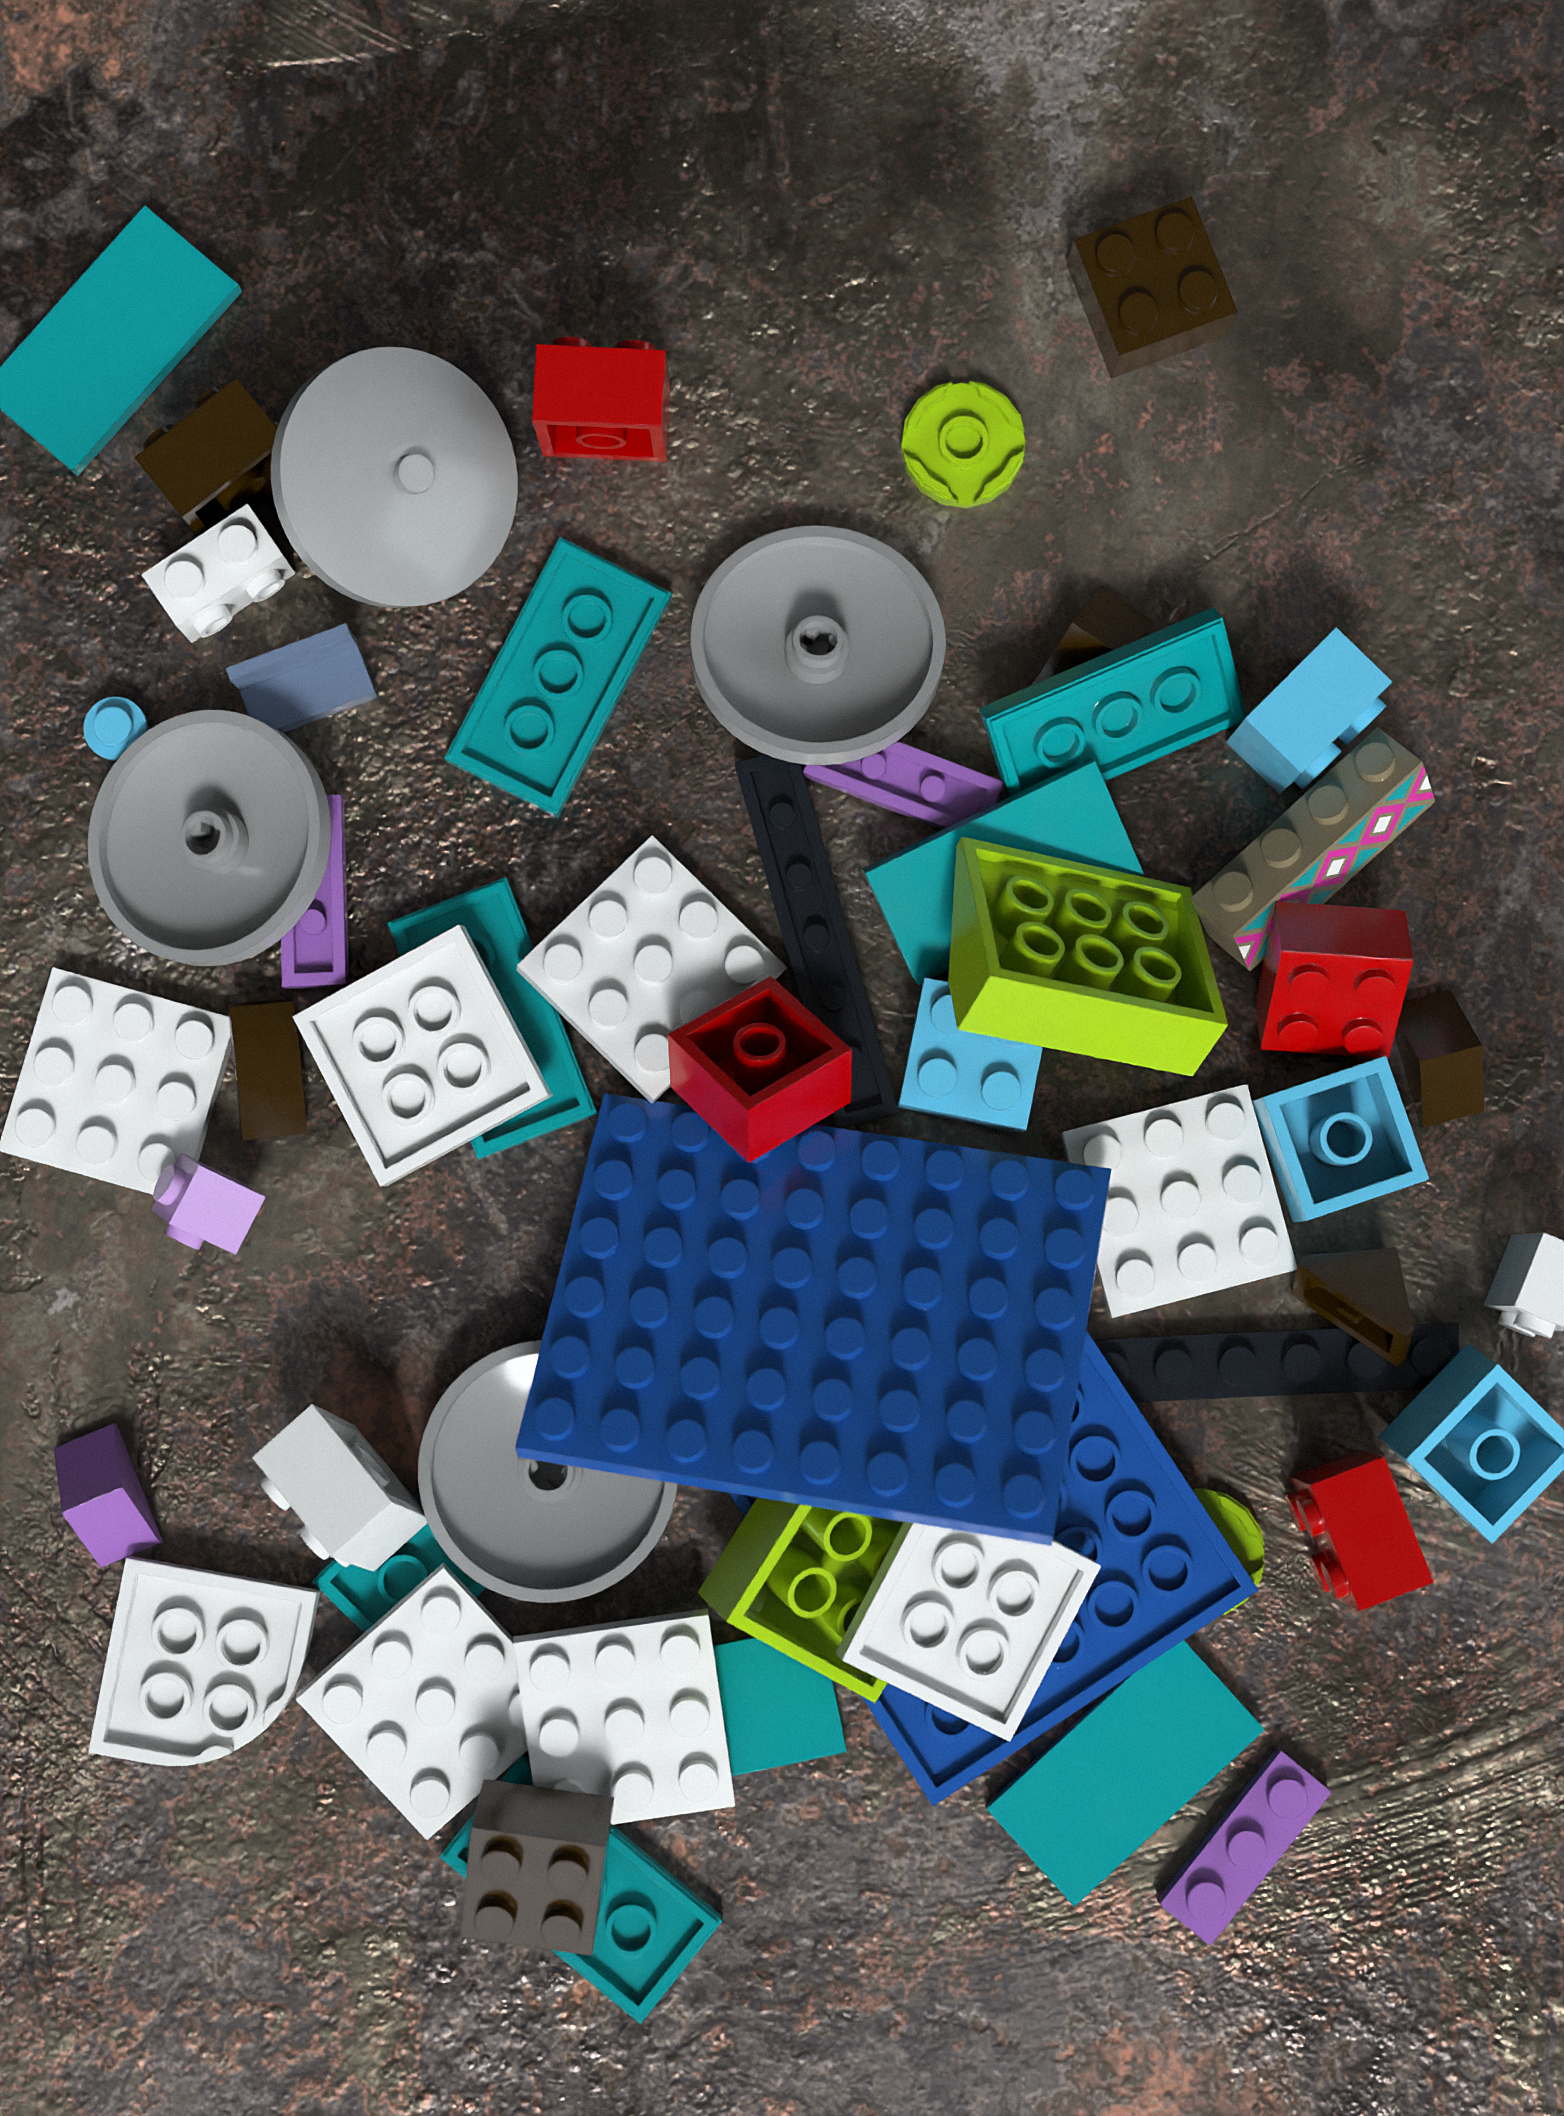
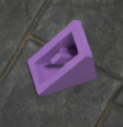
(104, 1496)

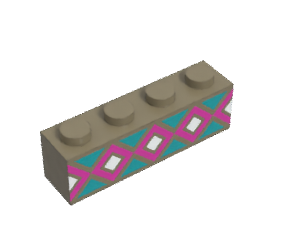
(1315, 844)

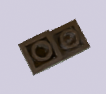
(267, 1069)

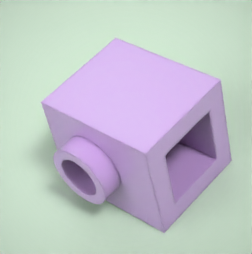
(205, 1205)

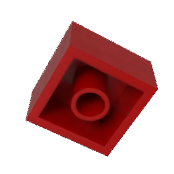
(601, 400)
(1333, 979)
(760, 1068)
(1358, 1530)

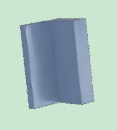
(305, 680)

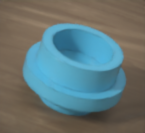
(113, 726)

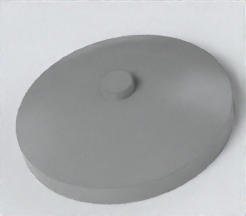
(394, 477)
(817, 645)
(209, 838)
(520, 1521)

